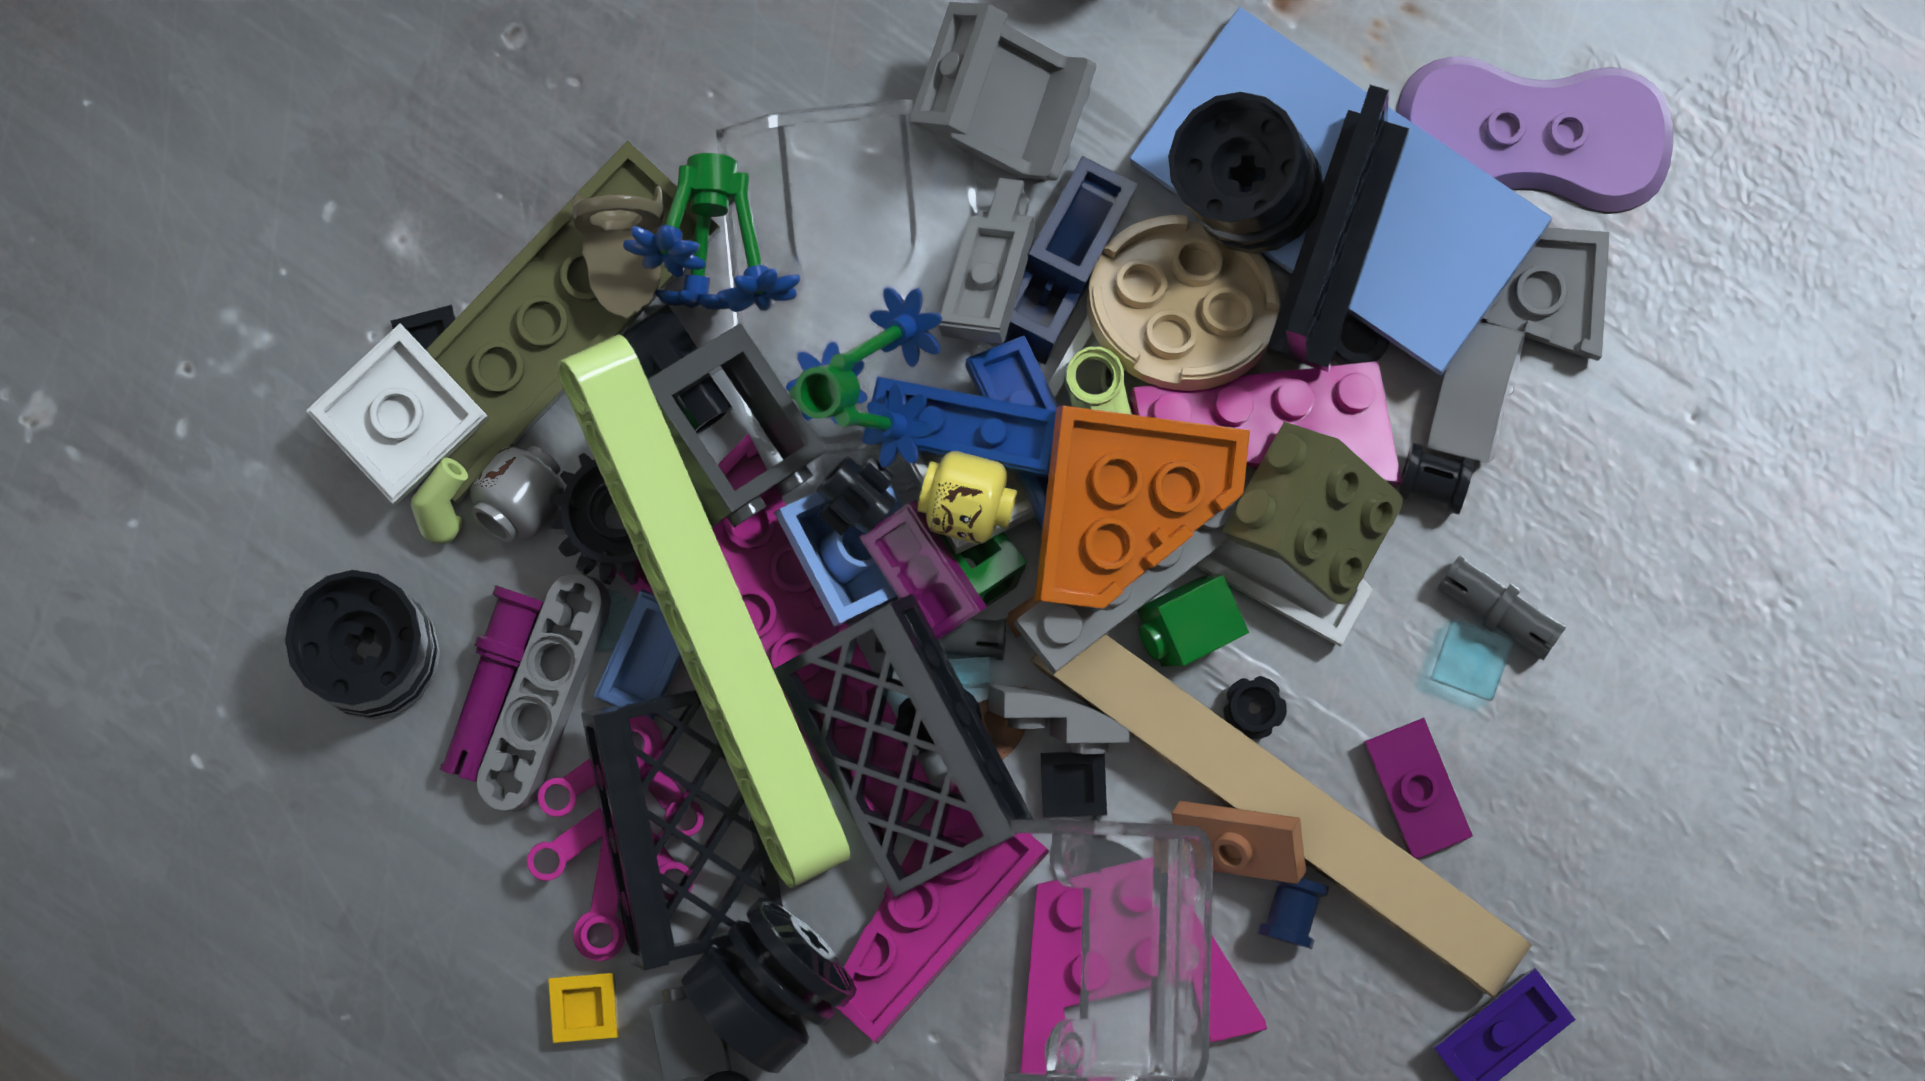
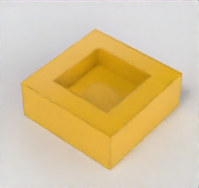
(583, 1007)

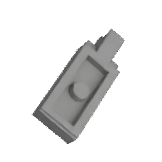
(989, 268)

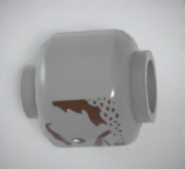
(516, 493)

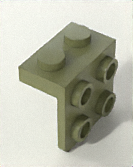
(1316, 510)

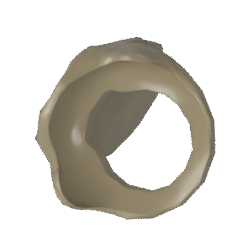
(614, 273)

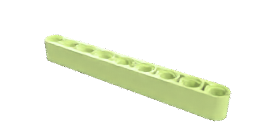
(704, 609)

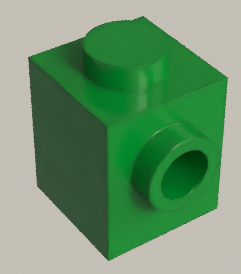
(1191, 621)

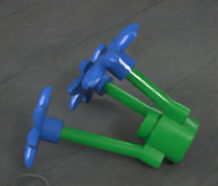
(710, 186)
(833, 388)

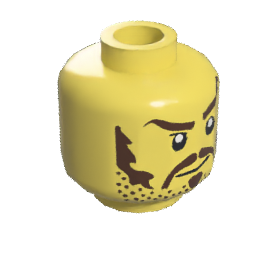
(966, 497)

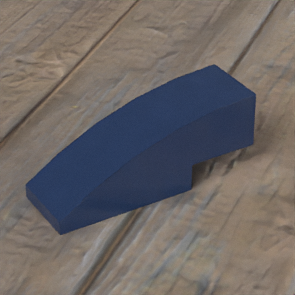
(1067, 254)

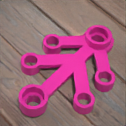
(591, 829)

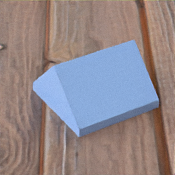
(836, 564)

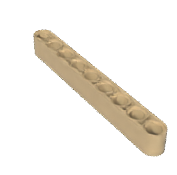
(1333, 837)

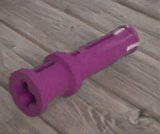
(500, 656)

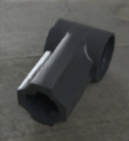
(662, 342)

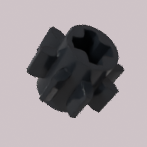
(856, 495)

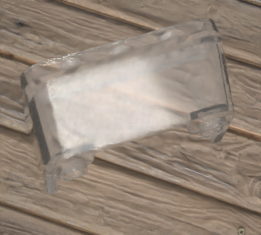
(1139, 951)

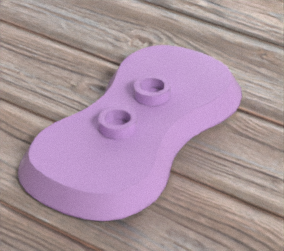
(1583, 136)

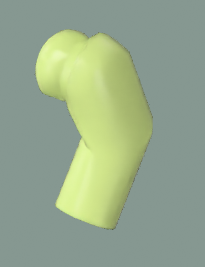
(433, 505)

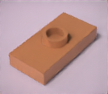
(1248, 840)

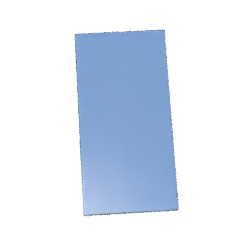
(1446, 227)

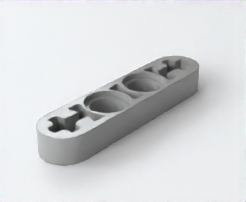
(533, 687)

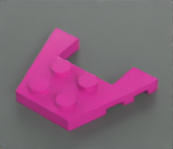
(1056, 977)

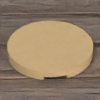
(1181, 305)

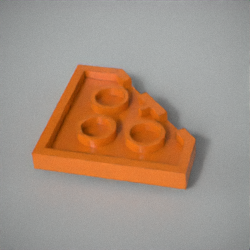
(1128, 497)

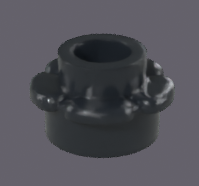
(1267, 695)

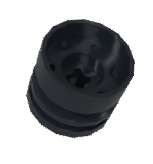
(1223, 150)
(356, 609)
(759, 994)

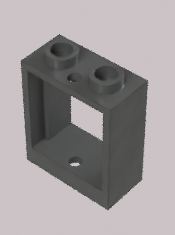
(769, 404)

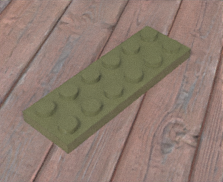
(539, 313)

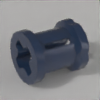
(1293, 912)

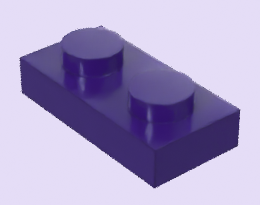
(1504, 1031)

